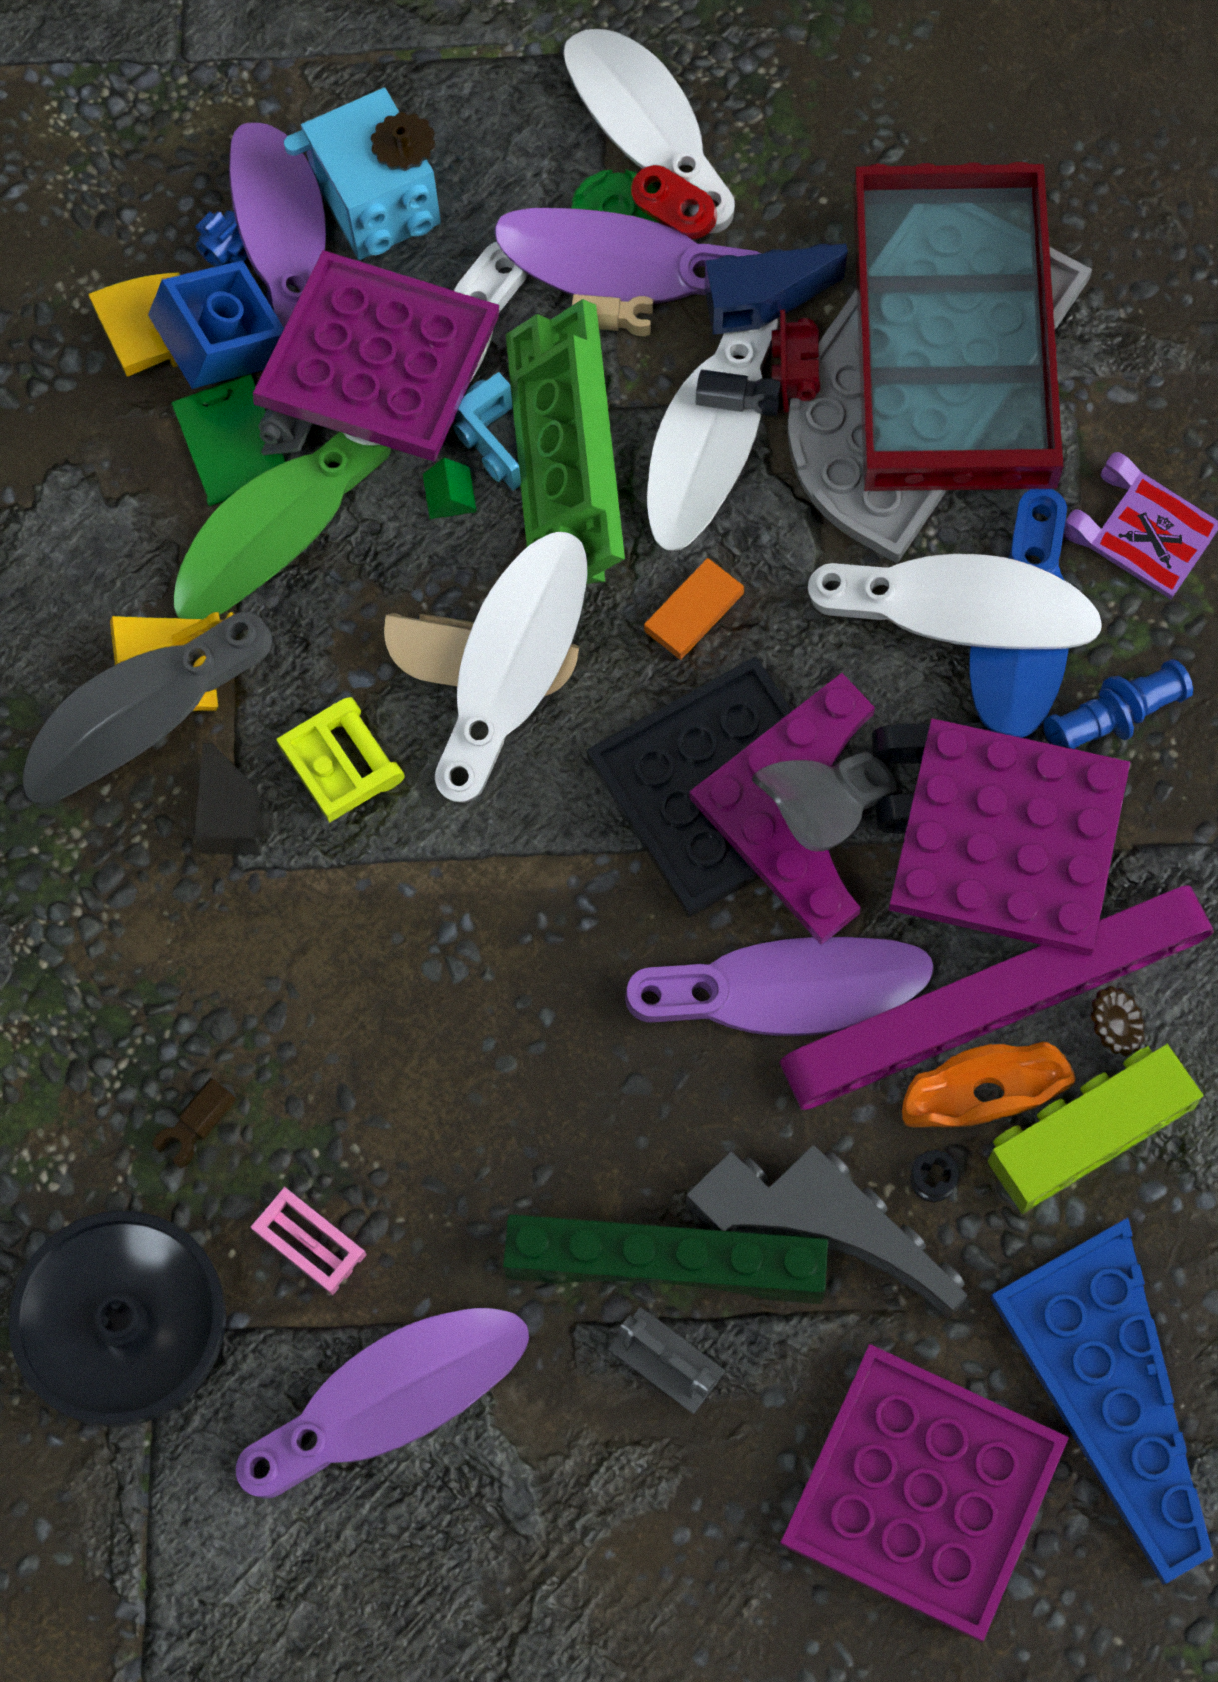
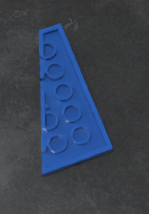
(1104, 1369)

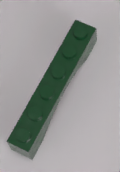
(623, 1252)

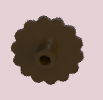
(403, 141)
(1118, 1020)

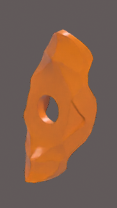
(1024, 1073)

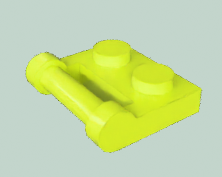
(327, 768)

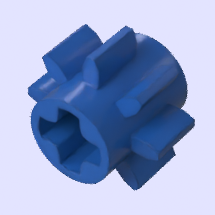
(220, 239)

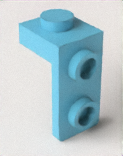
(479, 408)

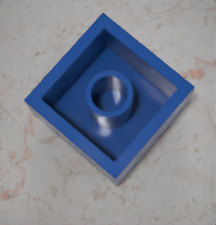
(216, 323)

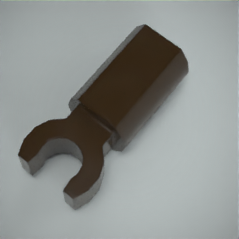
(196, 1121)

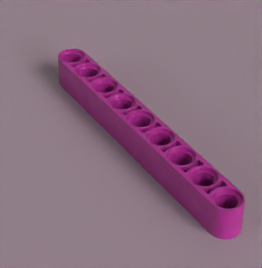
(992, 999)

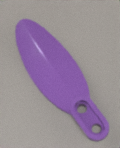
(276, 212)
(605, 253)
(787, 985)
(390, 1395)

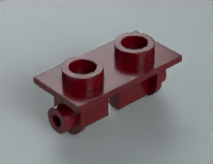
(792, 344)

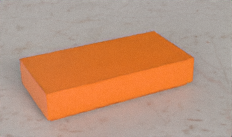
(694, 608)

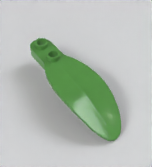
(268, 525)

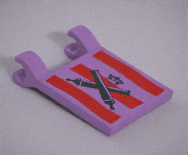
(1149, 532)

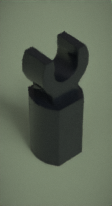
(736, 392)

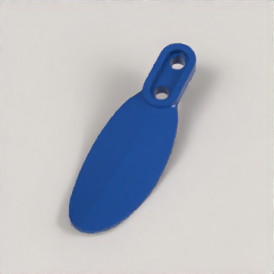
(1019, 686)

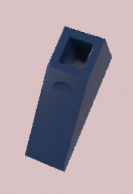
(752, 289)

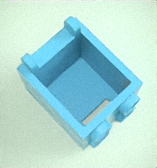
(366, 197)

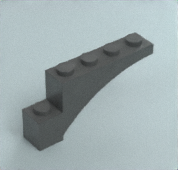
(823, 1203)

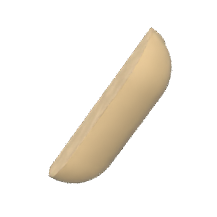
(435, 645)

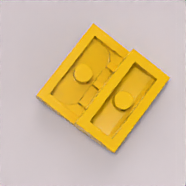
(125, 318)

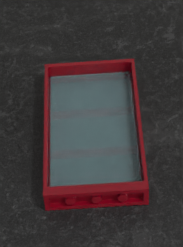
(956, 328)

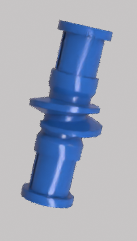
(1119, 705)

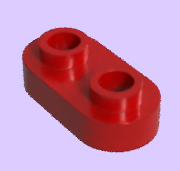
(671, 201)

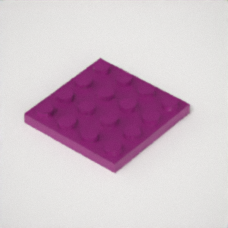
(377, 355)
(1010, 836)
(925, 1492)

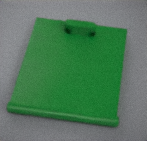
(225, 437)

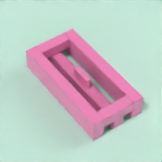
(342, 1268)

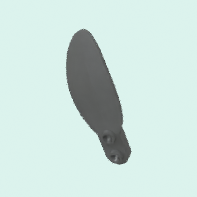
(135, 707)
(825, 801)

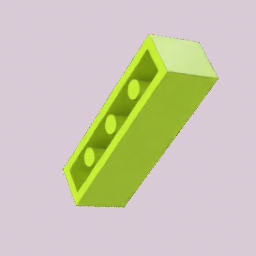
(1094, 1127)

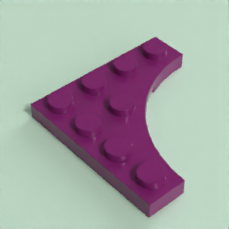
(754, 823)

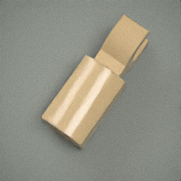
(618, 314)

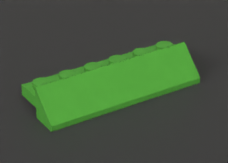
(565, 434)

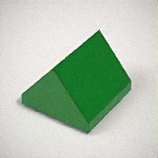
(449, 489)

